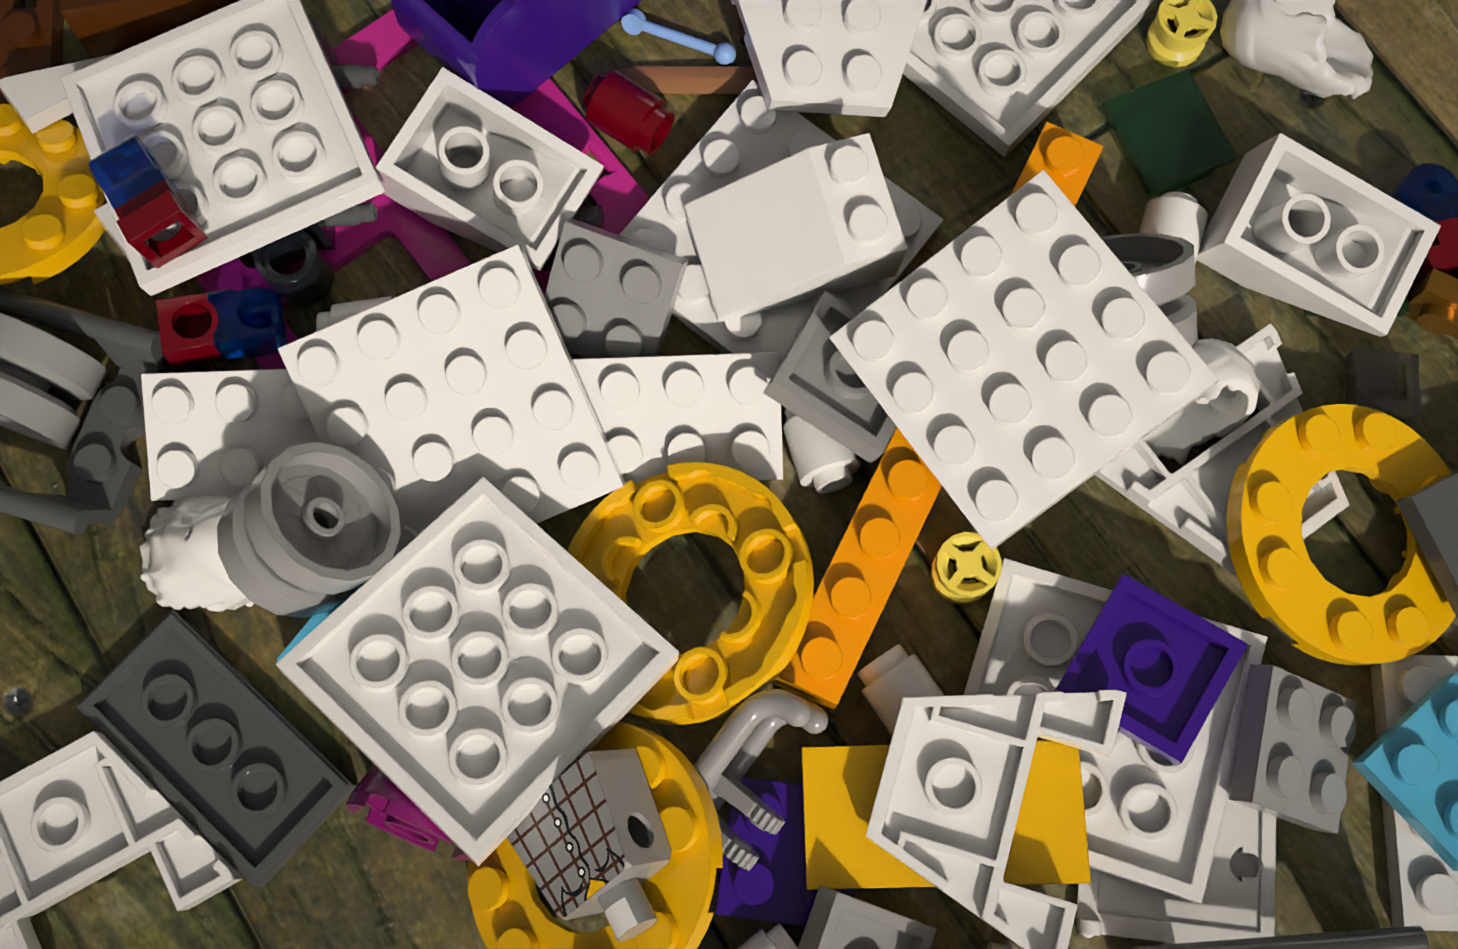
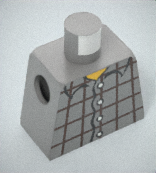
(596, 842)

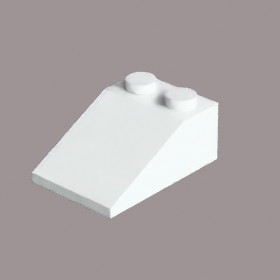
(485, 171)
(797, 229)
(1316, 237)

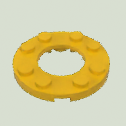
(64, 219)
(1272, 555)
(774, 566)
(680, 893)

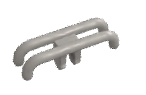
(735, 751)

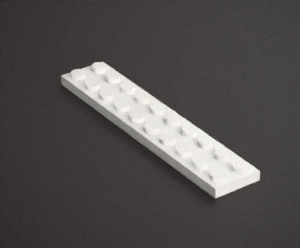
(656, 411)

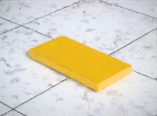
(840, 797)

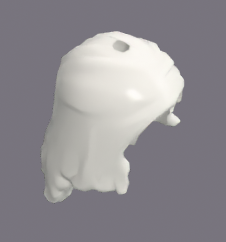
(1298, 44)
(1217, 410)
(183, 556)

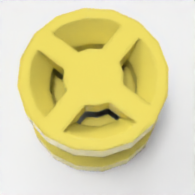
(1194, 25)
(971, 560)

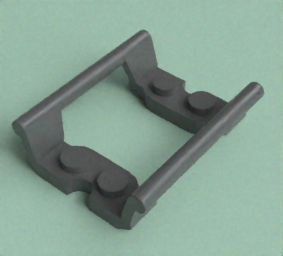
(101, 457)

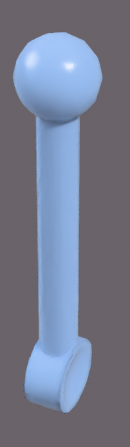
(635, 22)

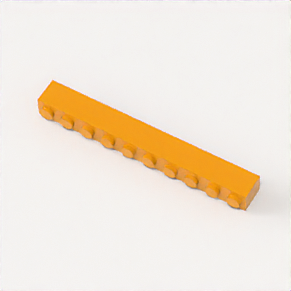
(896, 504)

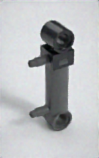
(316, 275)

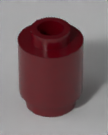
(628, 112)

